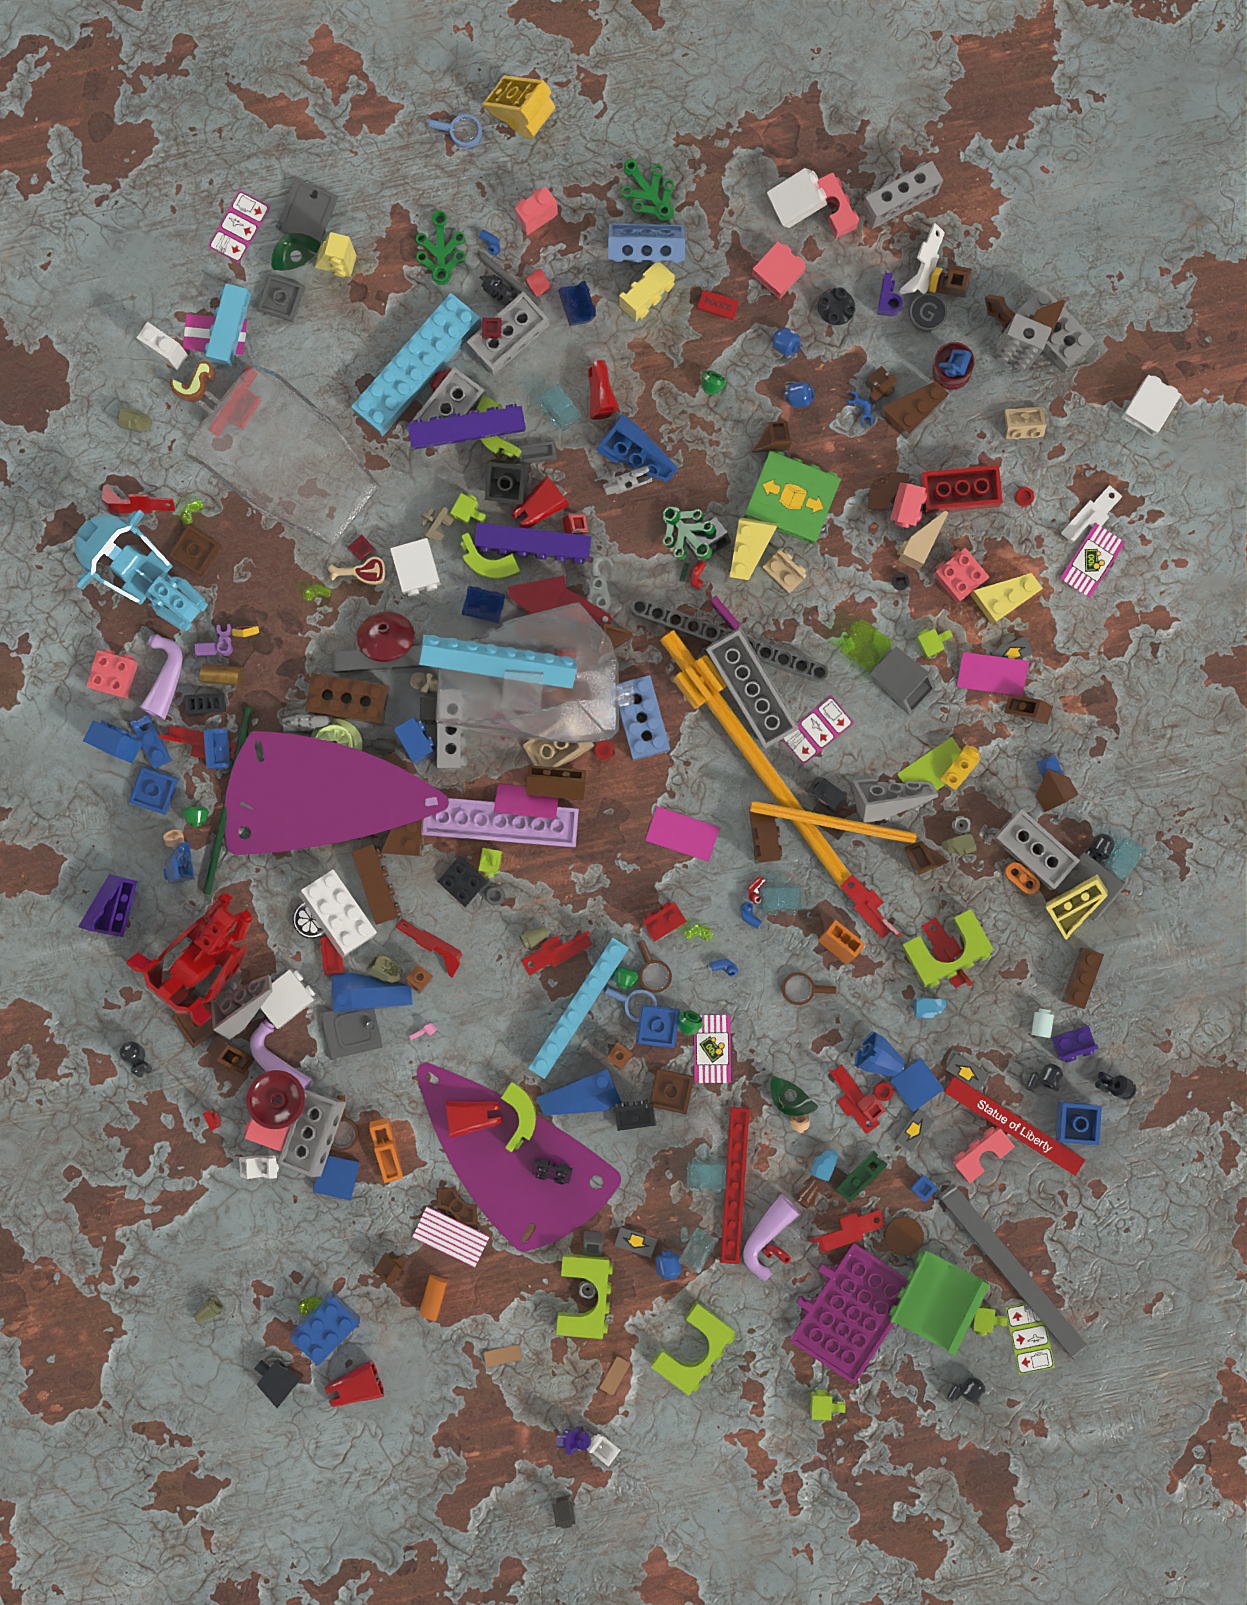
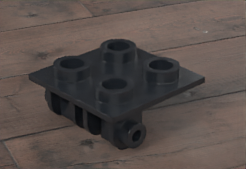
(494, 283)
(462, 881)
(559, 1175)

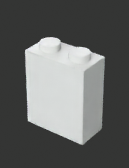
(797, 197)
(162, 346)
(1151, 405)
(415, 567)
(287, 998)

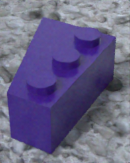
(110, 907)

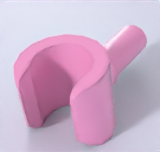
(429, 1029)

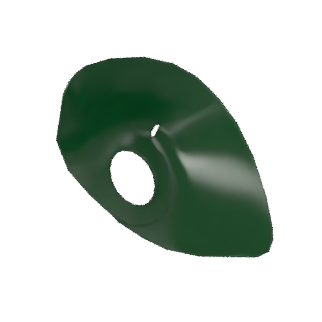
(301, 242)
(800, 1106)

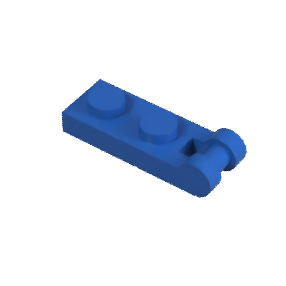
(151, 742)

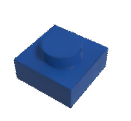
(1050, 763)
(923, 1188)

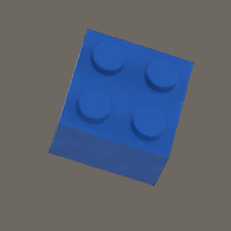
(113, 740)
(415, 741)
(1078, 1123)

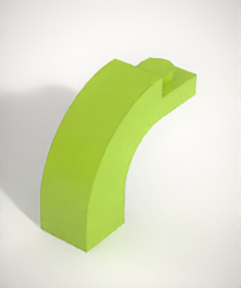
(495, 443)
(489, 569)
(524, 1105)

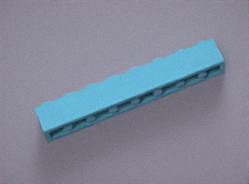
(493, 660)
(578, 1008)

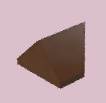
(775, 438)
(617, 635)
(1055, 790)
(923, 858)

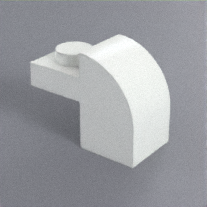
(258, 1166)

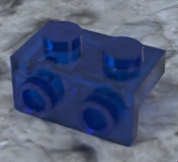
(577, 304)
(483, 604)

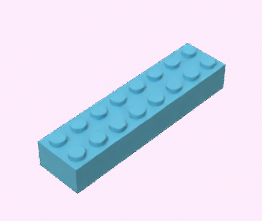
(416, 364)

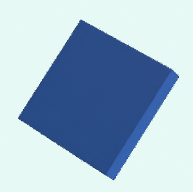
(153, 790)
(657, 1026)
(916, 1084)
(337, 1178)

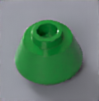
(712, 382)
(195, 816)
(624, 977)
(690, 1022)

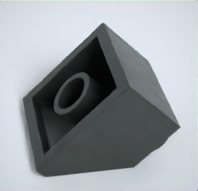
(506, 481)

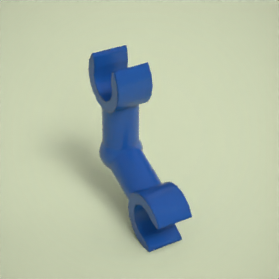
(866, 404)

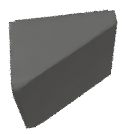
(592, 1243)

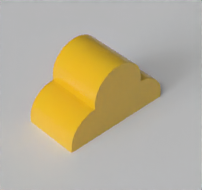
(521, 104)

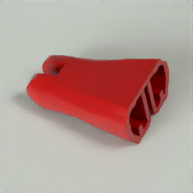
(602, 398)
(540, 503)
(470, 1116)
(356, 1386)

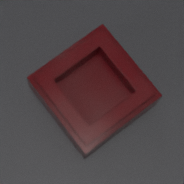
(491, 327)
(361, 548)

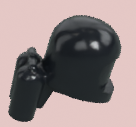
(1101, 847)
(134, 1055)
(1049, 1077)
(1118, 1086)
(971, 1390)

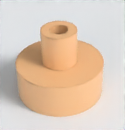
(173, 838)
(800, 1123)

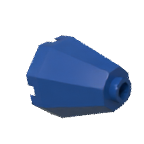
(879, 1057)

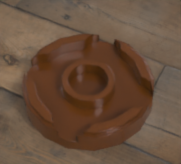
(904, 1236)

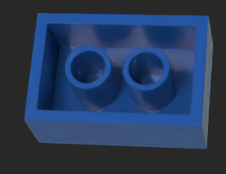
(325, 1328)

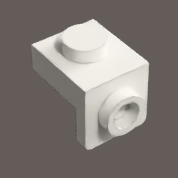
(603, 1449)

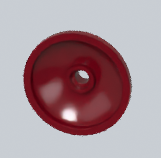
(385, 644)
(263, 1095)

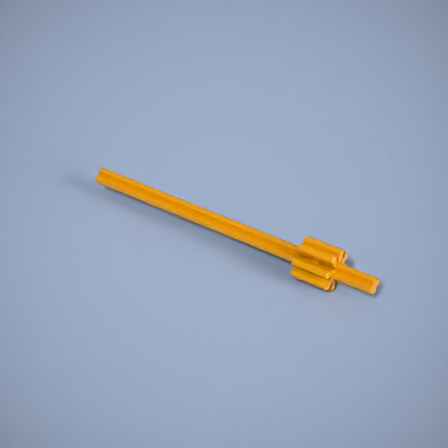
(701, 684)

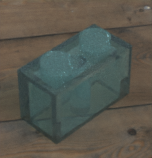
(560, 407)
(1124, 858)
(781, 900)
(706, 1175)
(698, 1250)

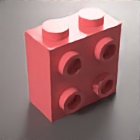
(536, 210)
(779, 269)
(908, 504)
(960, 574)
(112, 673)
(268, 1137)

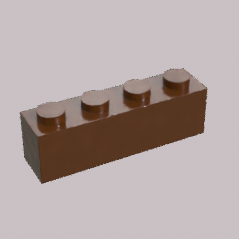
(375, 884)

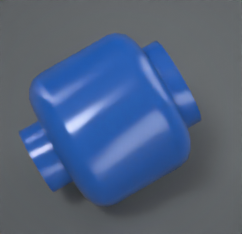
(786, 341)
(799, 394)
(668, 1265)

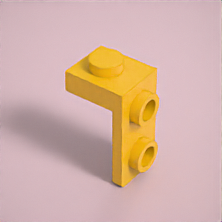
(961, 767)

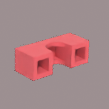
(844, 219)
(968, 1162)

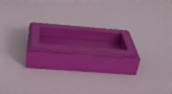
(724, 613)

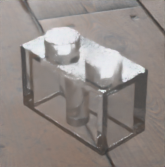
(708, 1127)

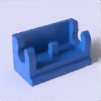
(217, 749)

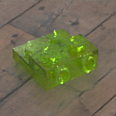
(865, 645)

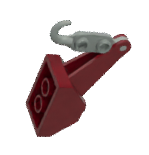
(552, 593)

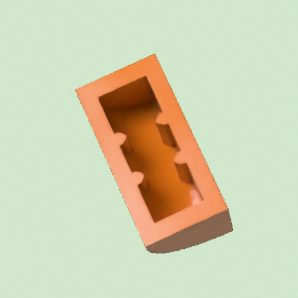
(841, 942)
(433, 1297)

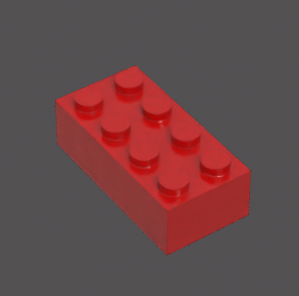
(961, 489)

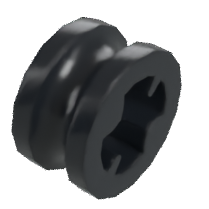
(901, 587)

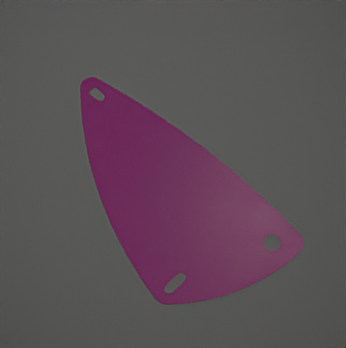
(317, 795)
(503, 1179)

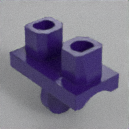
(573, 1440)

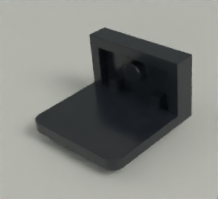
(634, 1116)

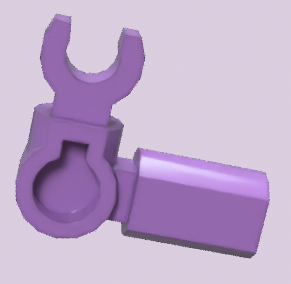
(211, 648)

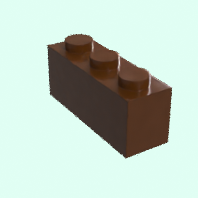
(555, 782)
(1082, 978)

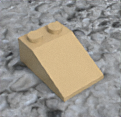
(919, 545)
(554, 753)

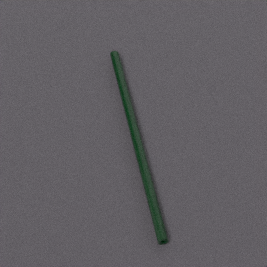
(223, 817)

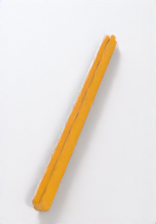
(833, 822)

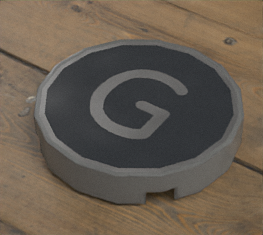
(928, 312)

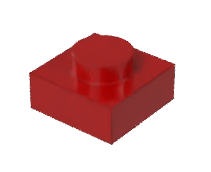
(213, 1119)

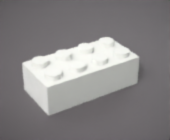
(337, 913)

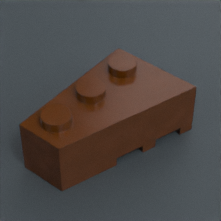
(913, 409)
(765, 837)
(405, 840)

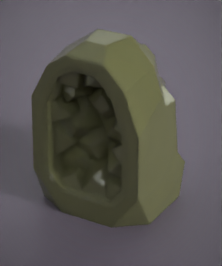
(134, 420)
(960, 845)
(384, 968)

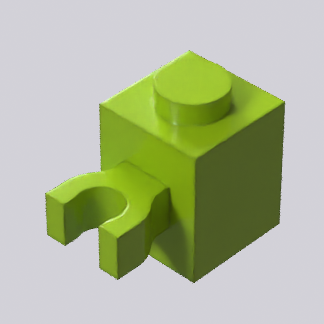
(466, 509)
(930, 642)
(490, 862)
(986, 1319)
(822, 1405)

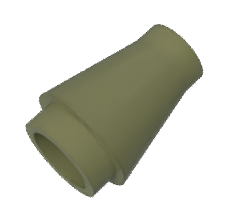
(533, 936)
(209, 1309)

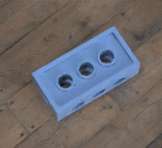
(633, 241)
(654, 724)

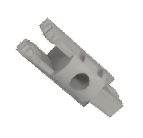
(619, 483)
(306, 722)

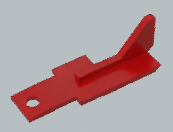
(135, 503)
(192, 738)
(866, 905)
(430, 942)
(945, 950)
(554, 952)
(852, 1097)
(852, 1230)

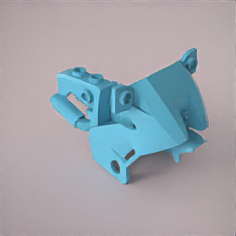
(143, 574)

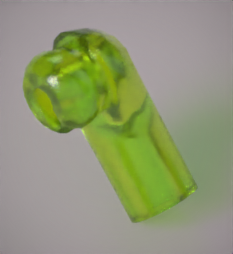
(186, 514)
(316, 589)
(700, 931)
(308, 1303)

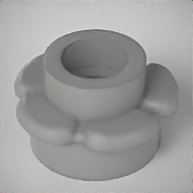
(956, 825)
(584, 1293)

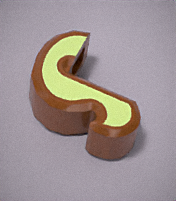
(197, 384)

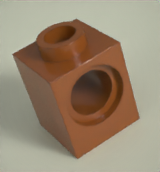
(418, 979)
(619, 1055)

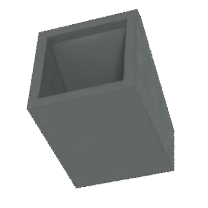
(903, 680)

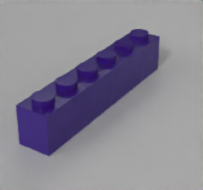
(466, 427)
(532, 542)

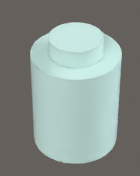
(1042, 1023)

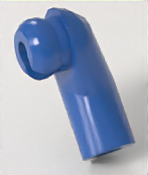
(492, 241)
(747, 915)
(726, 965)

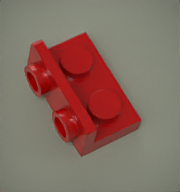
(663, 921)

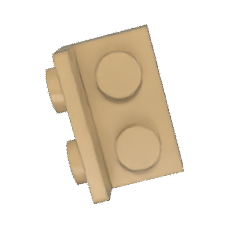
(1025, 423)
(785, 571)

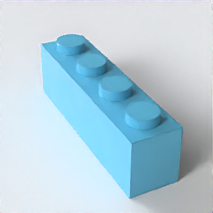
(227, 325)

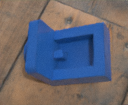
(957, 363)

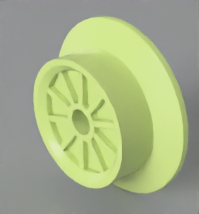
(340, 732)

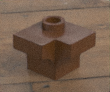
(955, 282)
(880, 384)
(391, 1267)

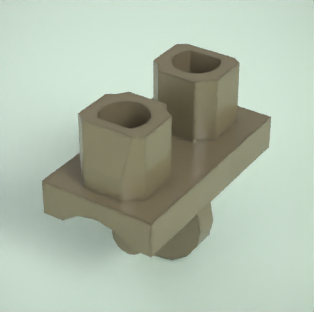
(441, 516)
(426, 683)

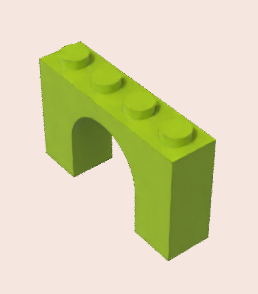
(975, 948)
(591, 1323)
(687, 1375)

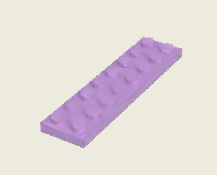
(477, 821)

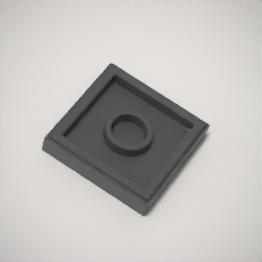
(281, 298)

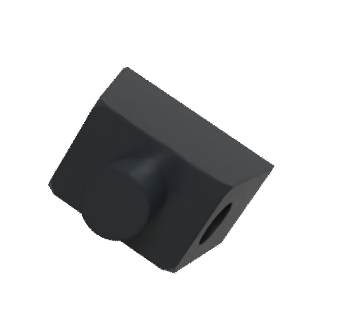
(827, 794)
(277, 1380)

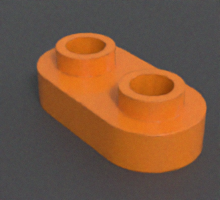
(1023, 875)

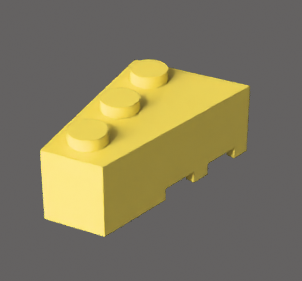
(336, 255)
(647, 291)
(749, 546)
(1005, 596)
(1076, 904)

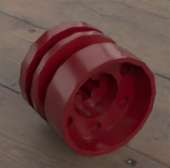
(943, 356)

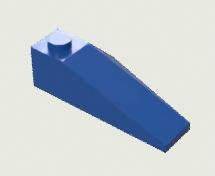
(630, 445)
(180, 865)
(364, 992)
(585, 1095)

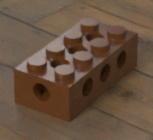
(341, 687)

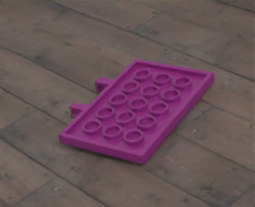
(849, 1313)

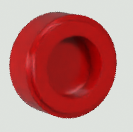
(1024, 497)
(603, 750)
(883, 1091)

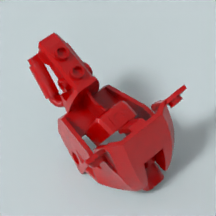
(198, 960)

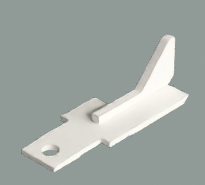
(929, 258)
(1091, 514)

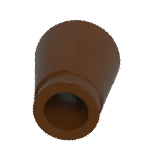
(808, 1194)

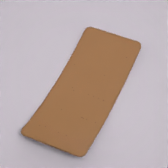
(502, 1355)
(615, 1375)

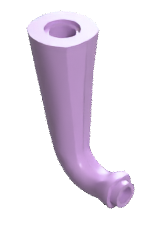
(162, 692)
(267, 1059)
(773, 1222)

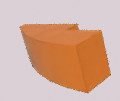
(386, 1150)

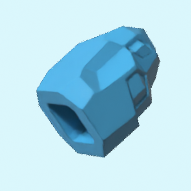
(928, 1007)
(824, 1164)

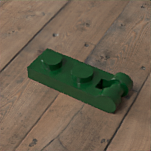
(861, 1176)

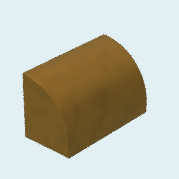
(221, 674)

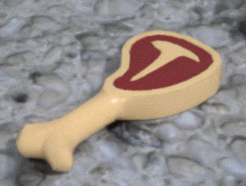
(371, 572)

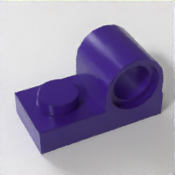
(886, 297)

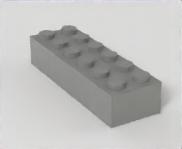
(752, 687)

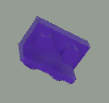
(1074, 1043)

